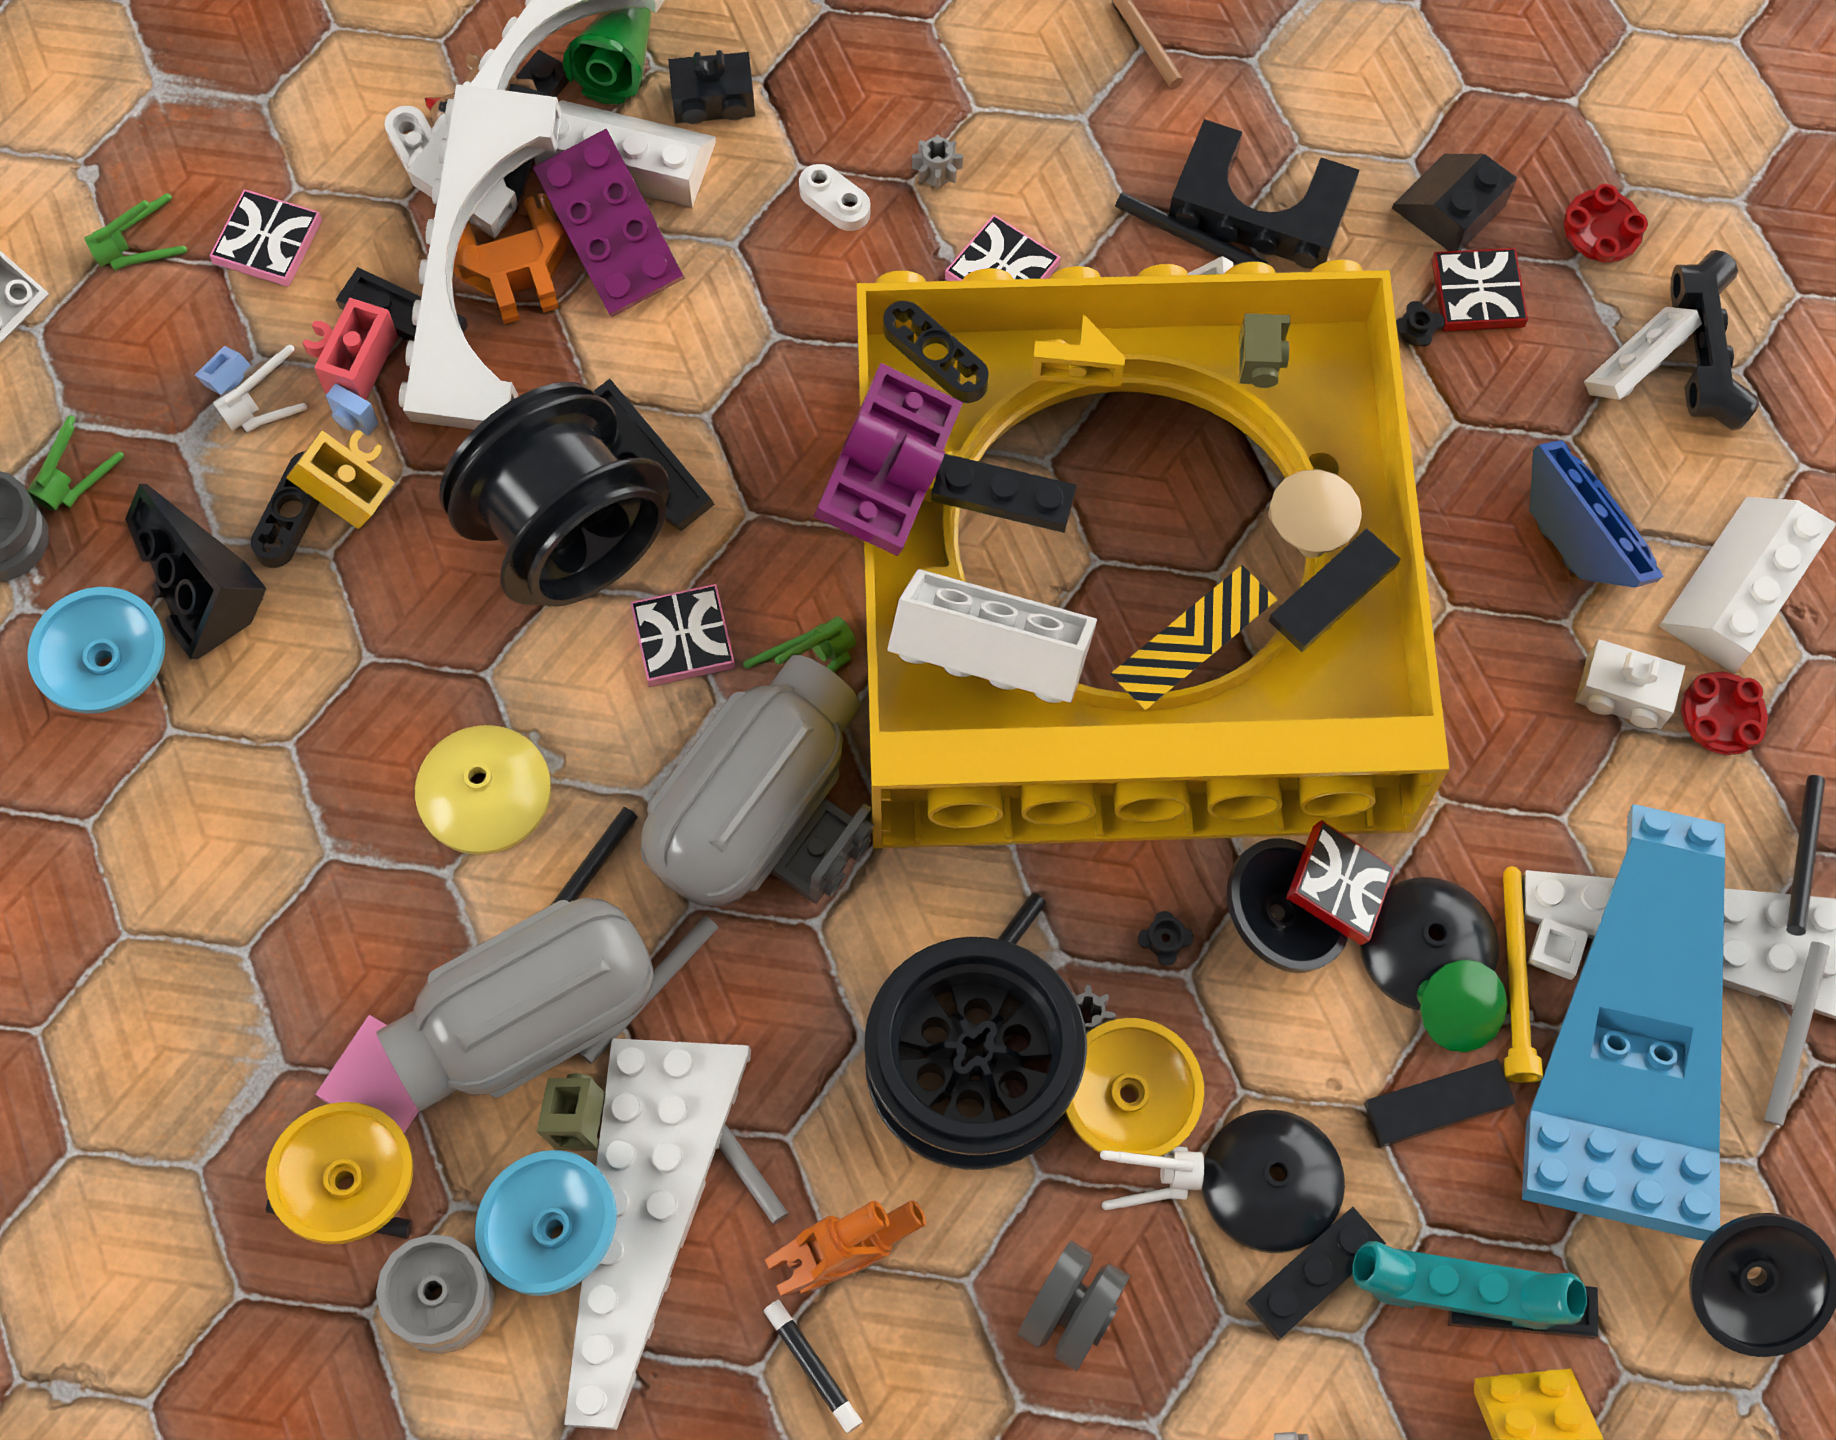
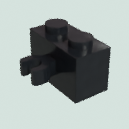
(711, 87)

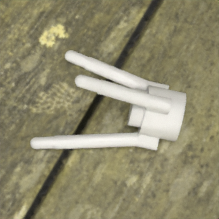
(238, 405)
(1178, 1168)

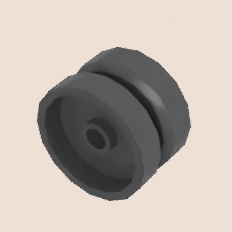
(22, 529)
(1074, 1306)

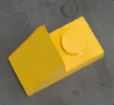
(1090, 362)

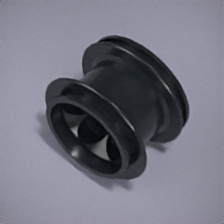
(555, 495)

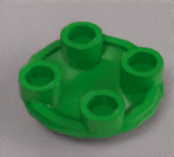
(1462, 1005)

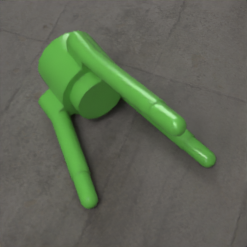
(109, 242)
(51, 485)
(827, 640)

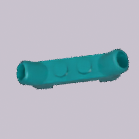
(1469, 1287)

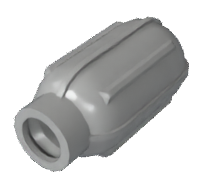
(749, 784)
(521, 1003)

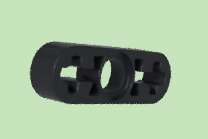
(938, 370)
(291, 528)

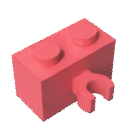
(354, 349)

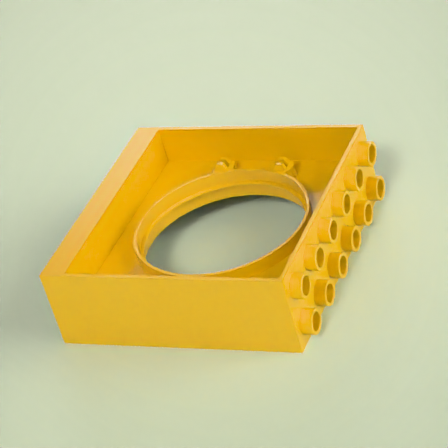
(1261, 752)

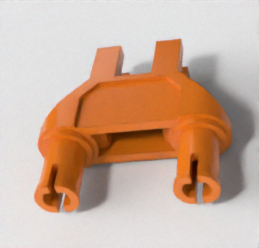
(515, 261)
(844, 1245)

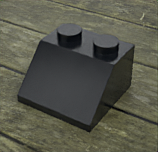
(1456, 198)

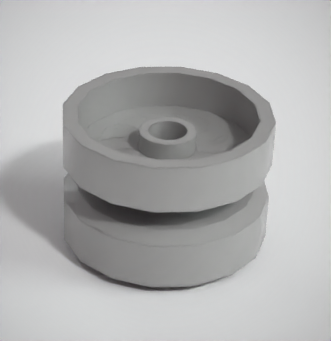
(407, 1288)

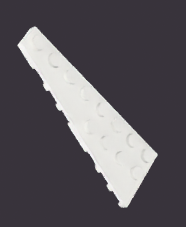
(1756, 946)
(655, 1150)

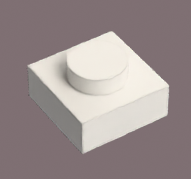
(1557, 948)

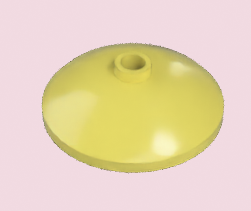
(486, 814)

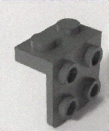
(822, 850)

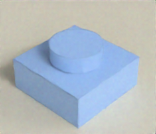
(223, 370)
(351, 410)

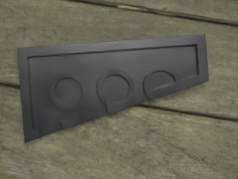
(638, 440)

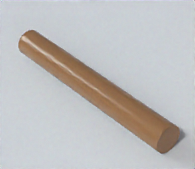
(1149, 43)

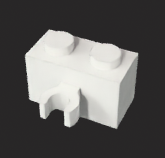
(1629, 685)

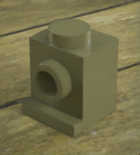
(1263, 349)
(571, 1113)

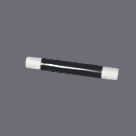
(813, 1366)

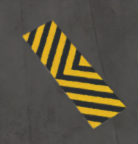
(1193, 637)

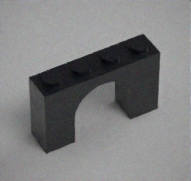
(1297, 234)

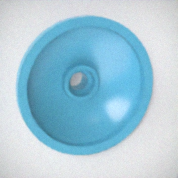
(84, 631)
(525, 1208)

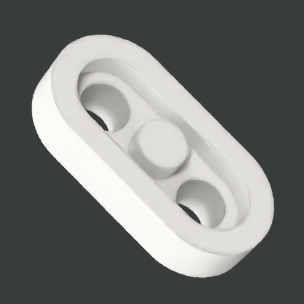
(404, 119)
(831, 196)

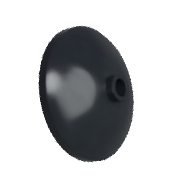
(1259, 886)
(1405, 955)
(1254, 1206)
(1781, 1305)

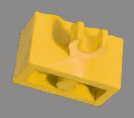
(342, 477)

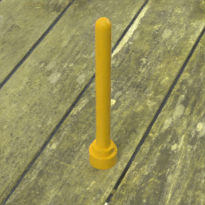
(1522, 1060)

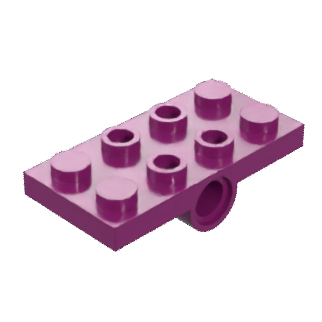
(609, 222)
(888, 460)

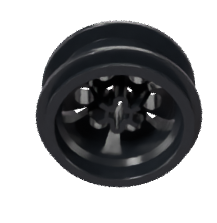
(982, 976)

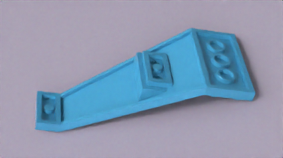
(1622, 1126)

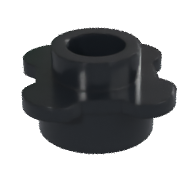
(1414, 333)
(1165, 925)

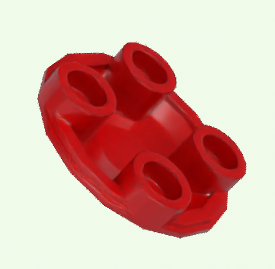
(1604, 224)
(1725, 712)

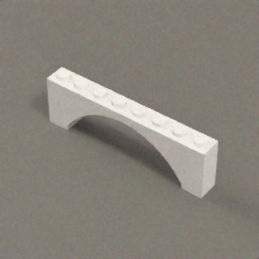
(496, 69)
(486, 141)

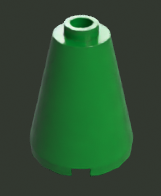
(610, 55)

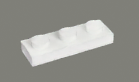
(1643, 353)

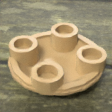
(1315, 512)

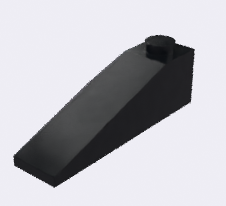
(202, 580)

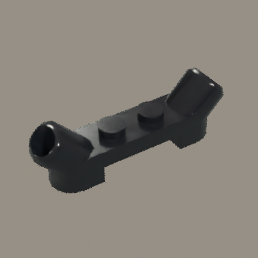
(1711, 385)

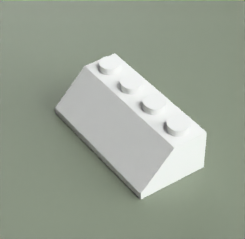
(661, 158)
(1747, 578)
(991, 636)

